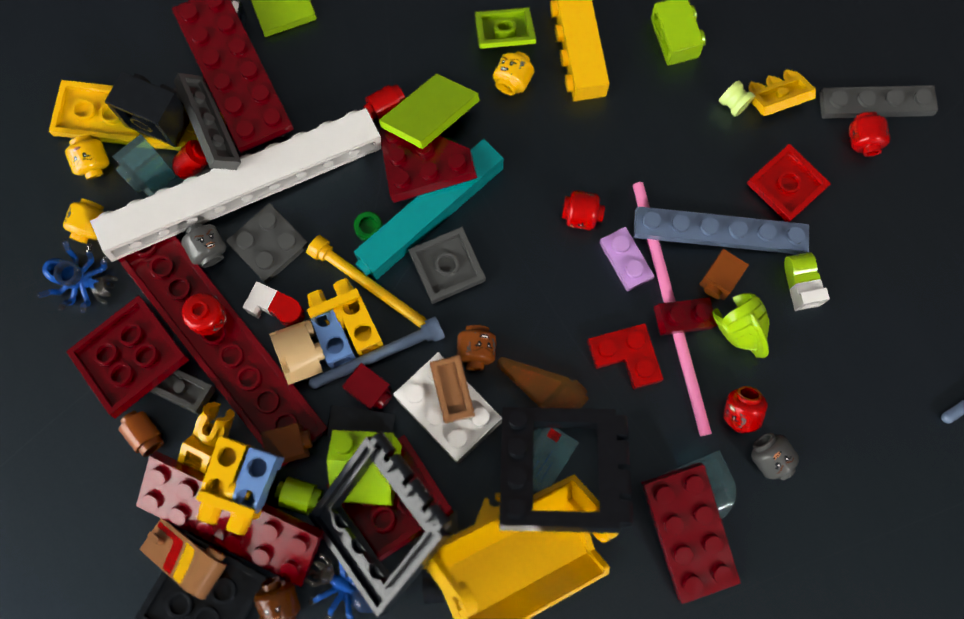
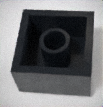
(148, 108)

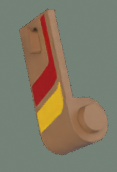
(182, 560)

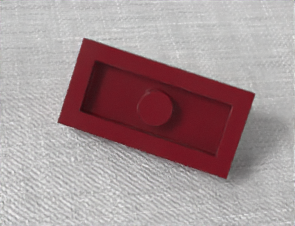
(684, 316)

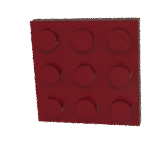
(127, 356)
(395, 526)

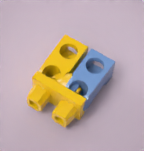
(339, 314)
(237, 483)

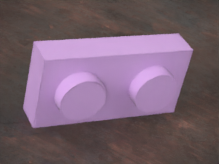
(626, 259)

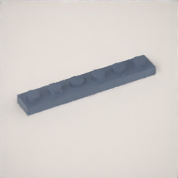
(721, 230)

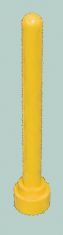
(321, 249)

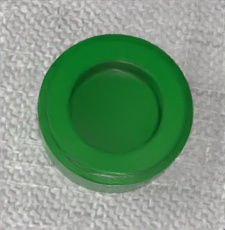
(367, 224)

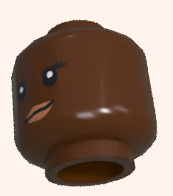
(277, 599)

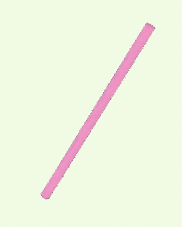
(679, 338)

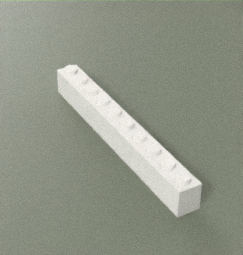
(225, 190)

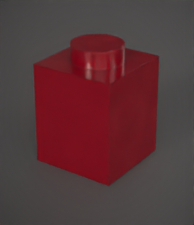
(368, 388)

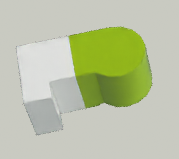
(804, 281)

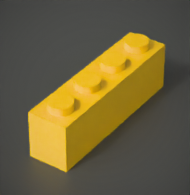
(581, 49)

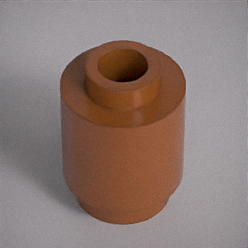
(141, 433)

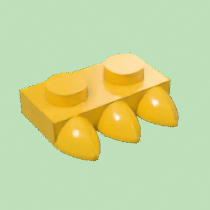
(781, 93)

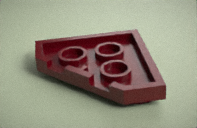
(421, 171)

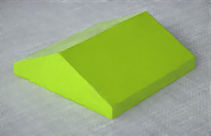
(505, 28)

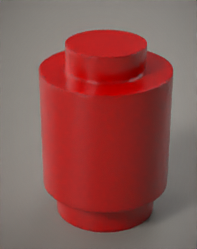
(383, 101)
(189, 160)

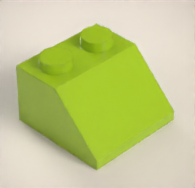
(373, 486)

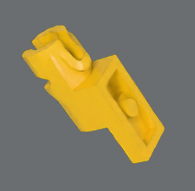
(199, 447)

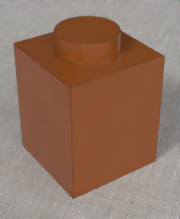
(723, 275)

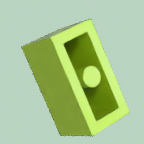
(677, 30)

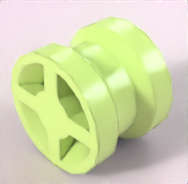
(736, 98)

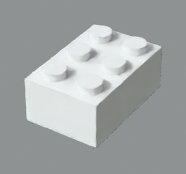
(456, 438)

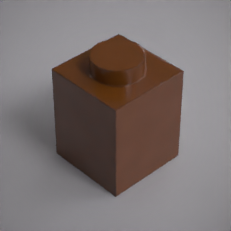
(288, 442)

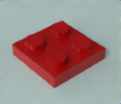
(788, 183)

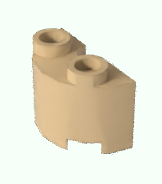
(297, 352)

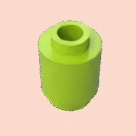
(298, 495)

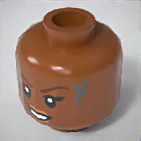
(476, 347)

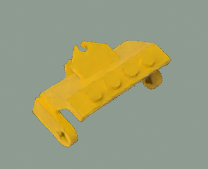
(519, 572)

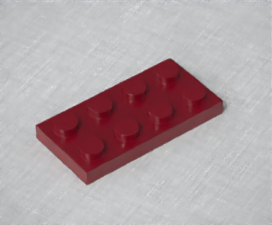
(691, 532)

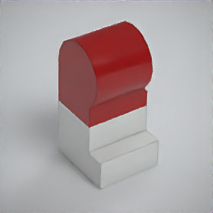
(273, 303)

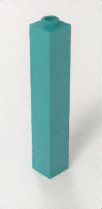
(424, 216)

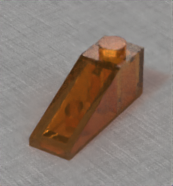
(544, 387)

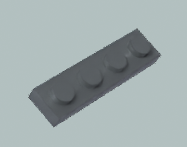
(885, 100)
(207, 122)

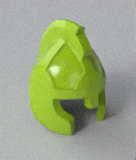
(746, 325)

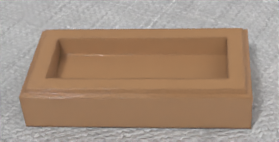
(452, 389)

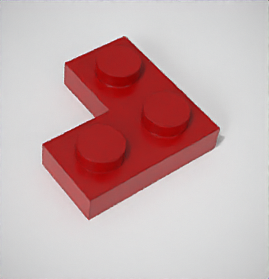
(628, 346)

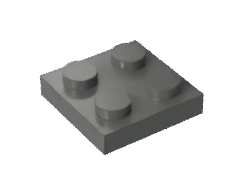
(267, 243)
(447, 265)

